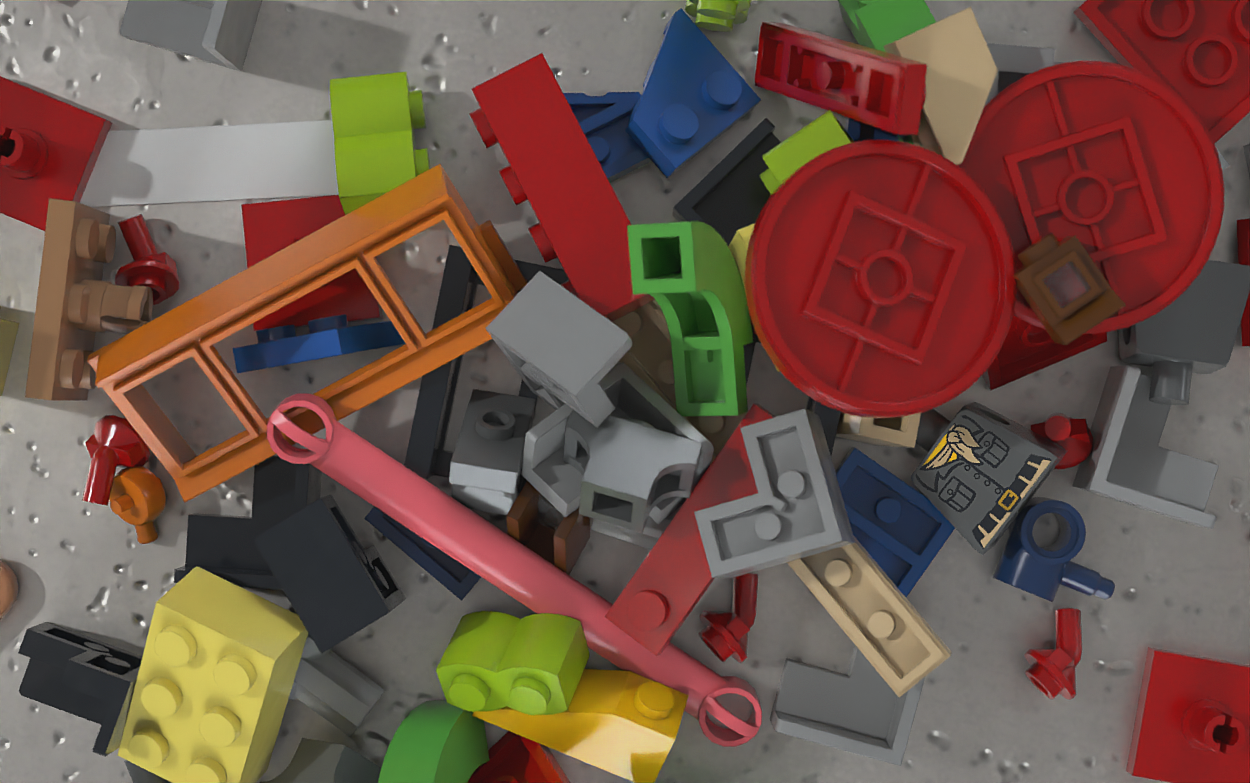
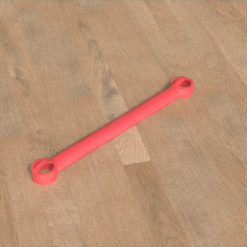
(504, 562)

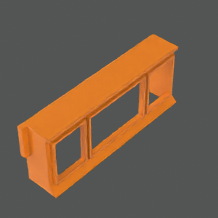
(281, 279)

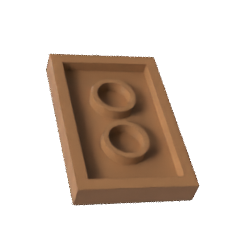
(77, 303)

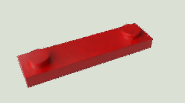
(842, 77)
(677, 566)

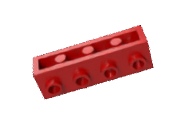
(562, 182)

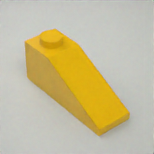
(611, 723)

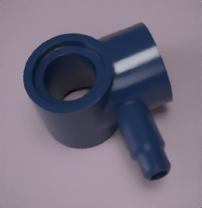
(1044, 569)

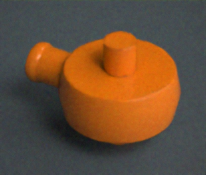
(138, 500)

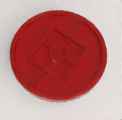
(1105, 161)
(881, 279)

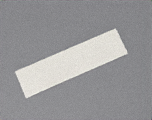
(214, 164)

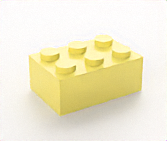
(212, 683)

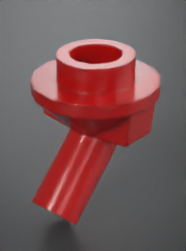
(148, 266)
(1070, 434)
(111, 446)
(728, 632)
(1053, 669)

